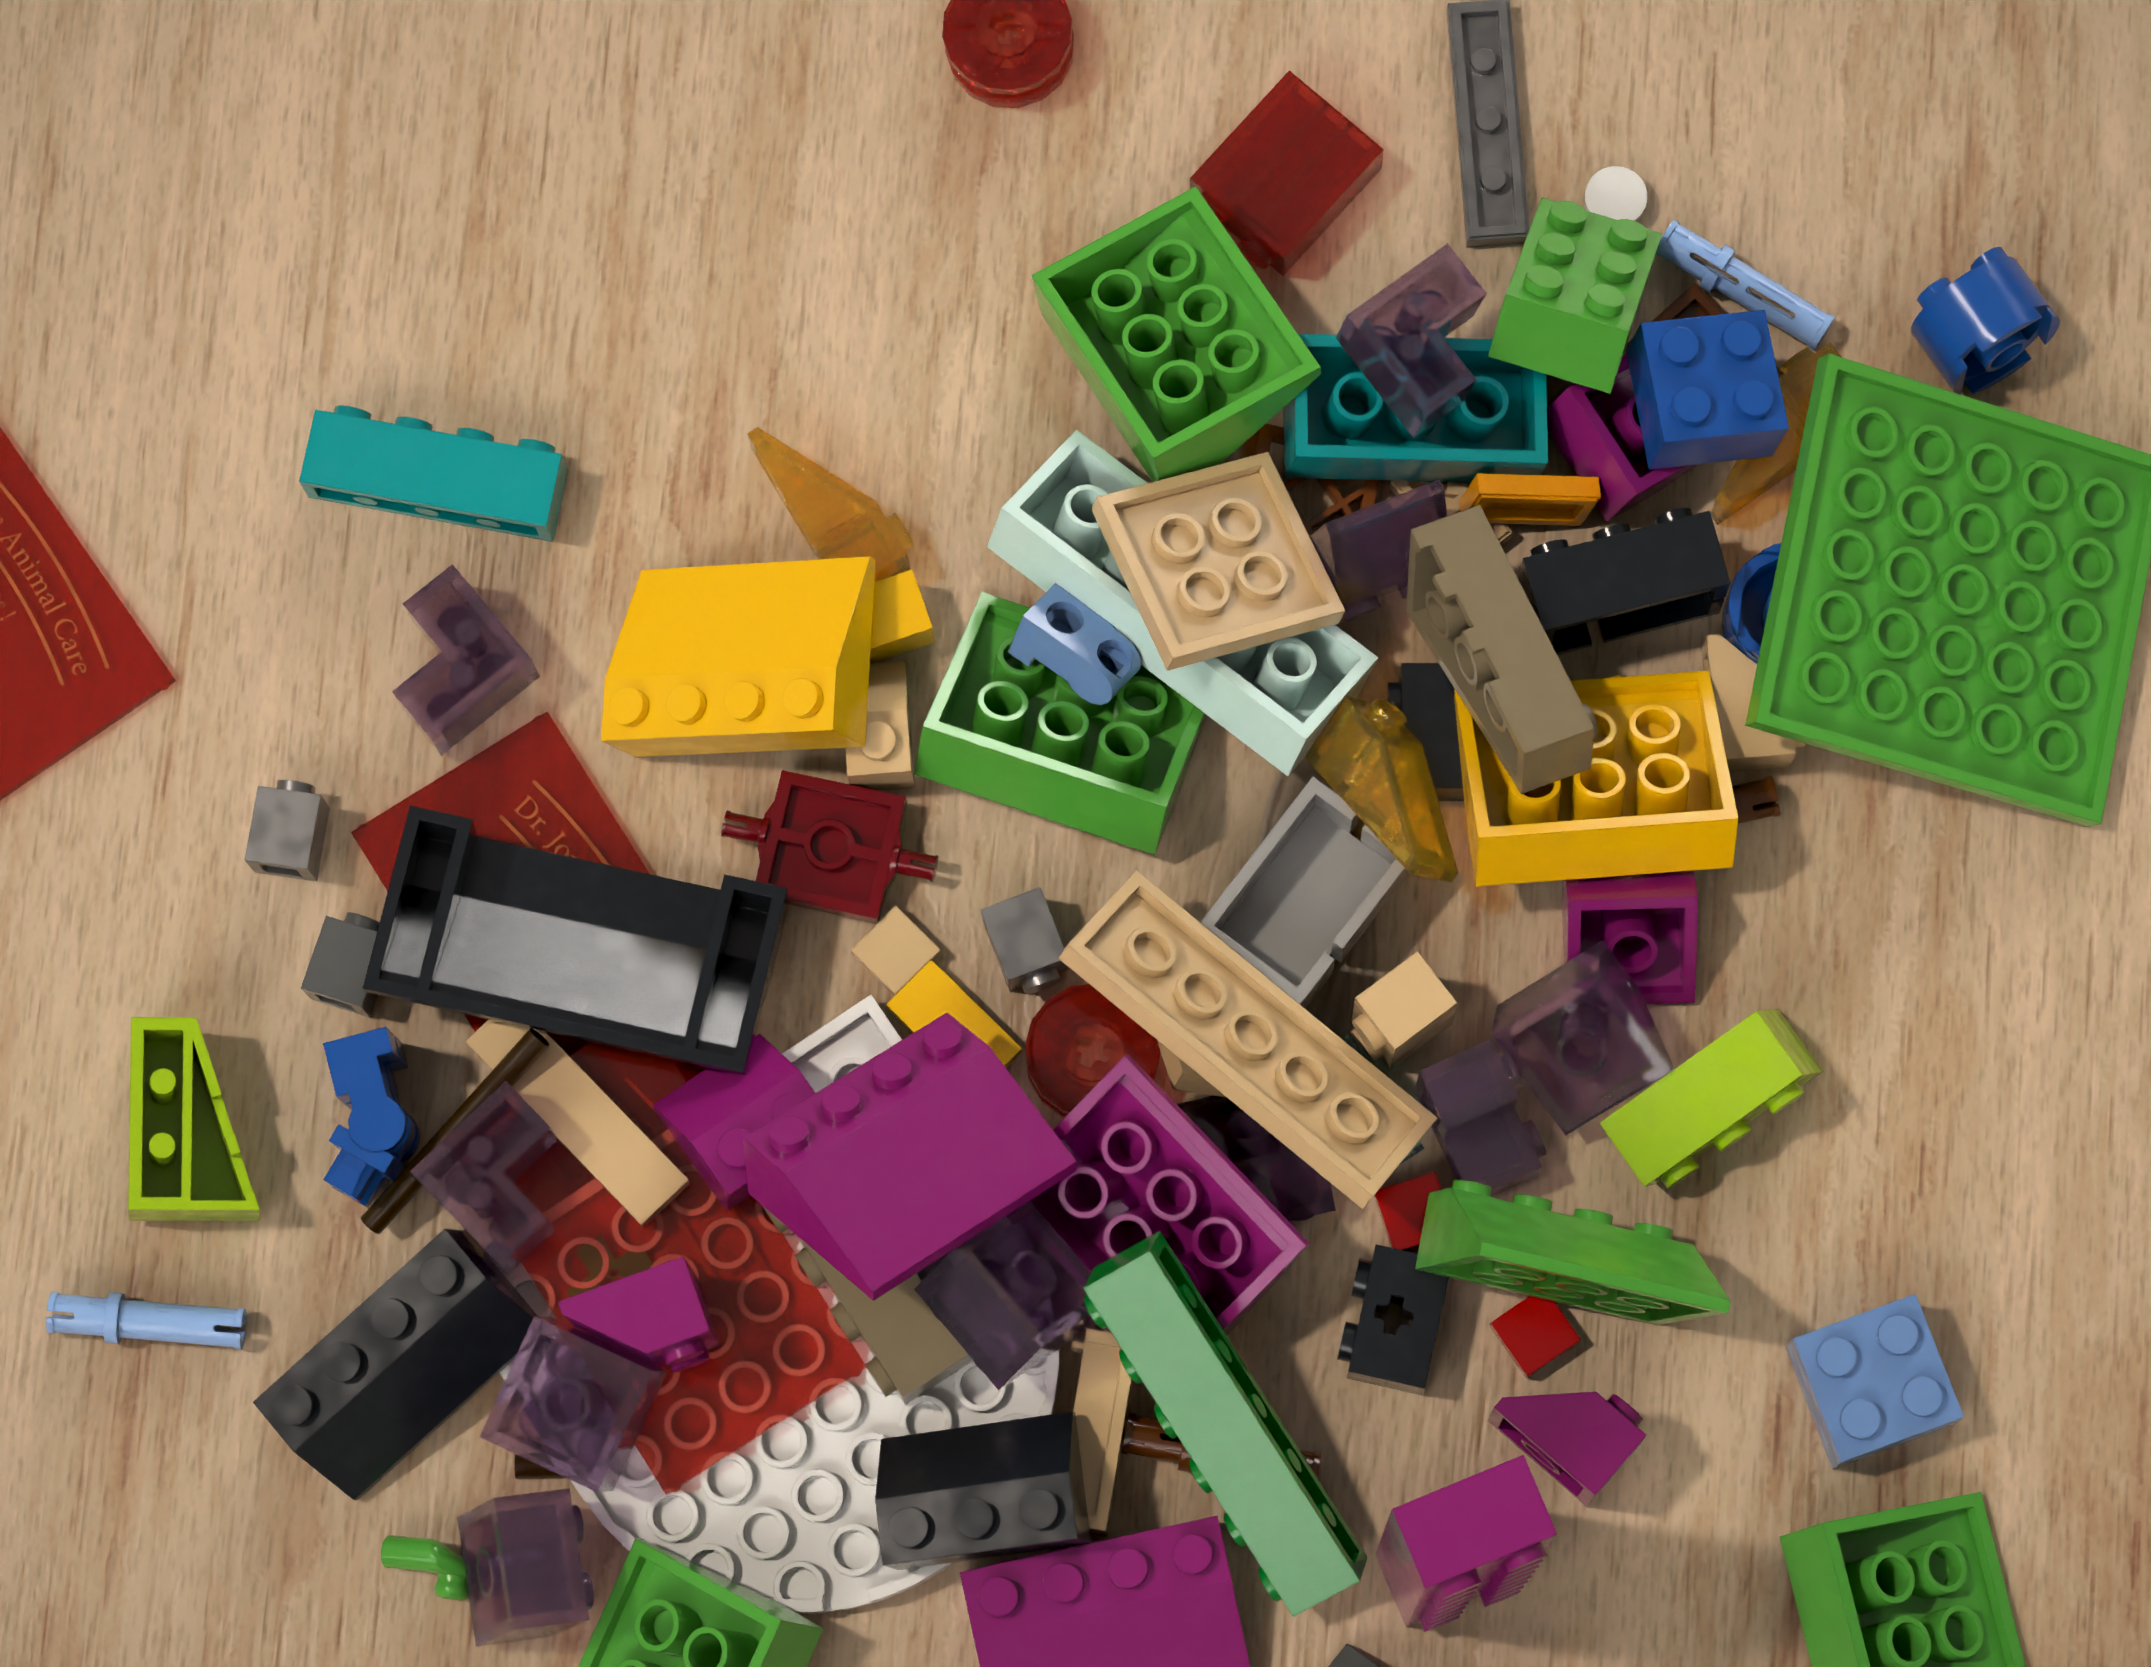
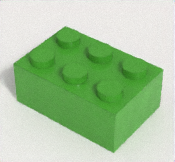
(1575, 294)

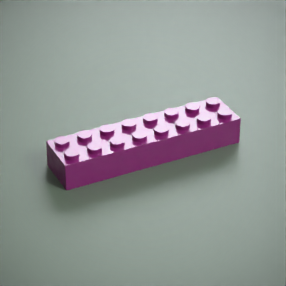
(1465, 1544)

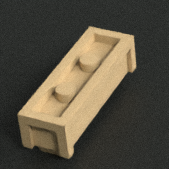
(1101, 1421)

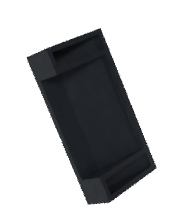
(576, 945)

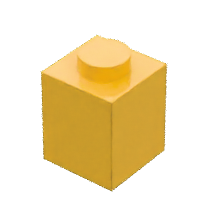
(898, 618)

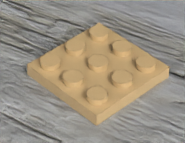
(1217, 560)

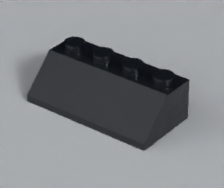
(399, 1364)

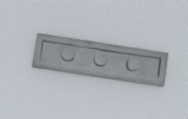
(1488, 123)

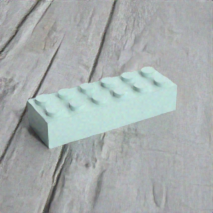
(1264, 695)

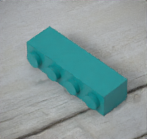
(434, 473)

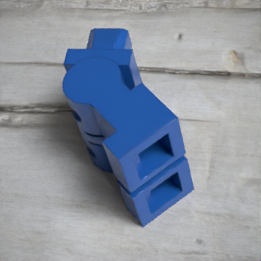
(379, 1128)

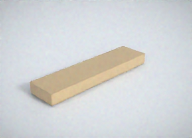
(588, 1123)

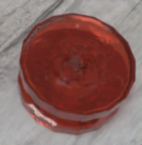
(1012, 72)
(1074, 1020)

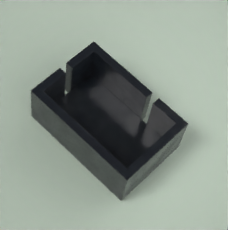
(1627, 579)

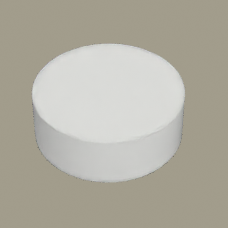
(1616, 194)

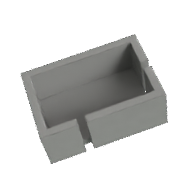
(1306, 893)

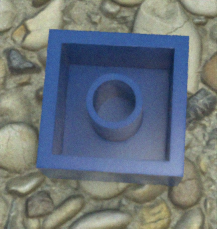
(1707, 389)

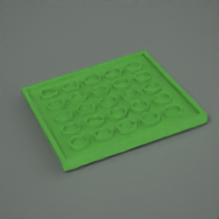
(1956, 592)

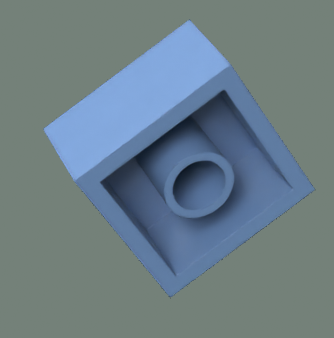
(1874, 1381)

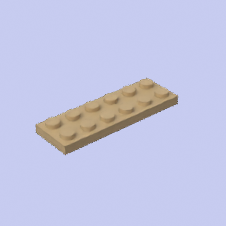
(1248, 1038)

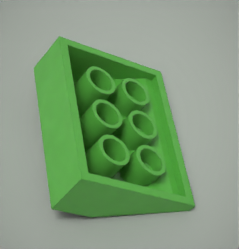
(1175, 336)
(1046, 750)
(1566, 1257)
(1904, 1589)
(690, 1617)

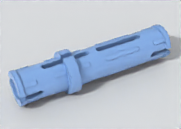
(1678, 247)
(145, 1320)

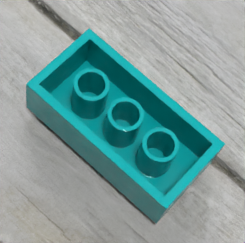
(1349, 432)

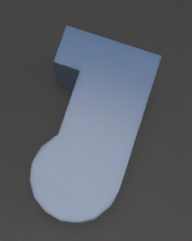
(1076, 646)

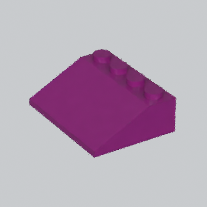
(905, 1157)
(1156, 1171)
(1112, 1604)

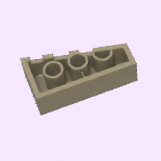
(1496, 650)

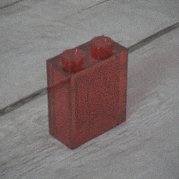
(1286, 173)

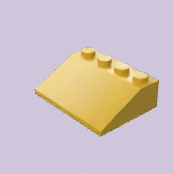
(743, 659)
(1646, 806)

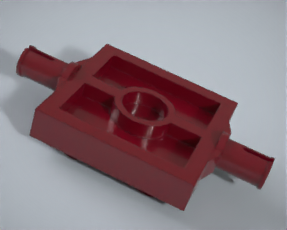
(831, 845)

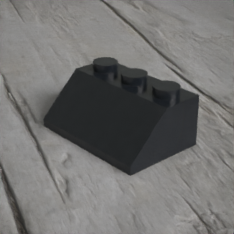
(981, 1492)

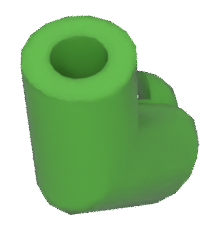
(428, 1556)

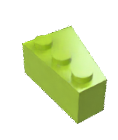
(1712, 1098)
(179, 1131)

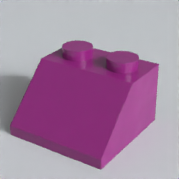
(1605, 440)
(1644, 923)
(722, 1107)
(649, 1315)
(1572, 1436)

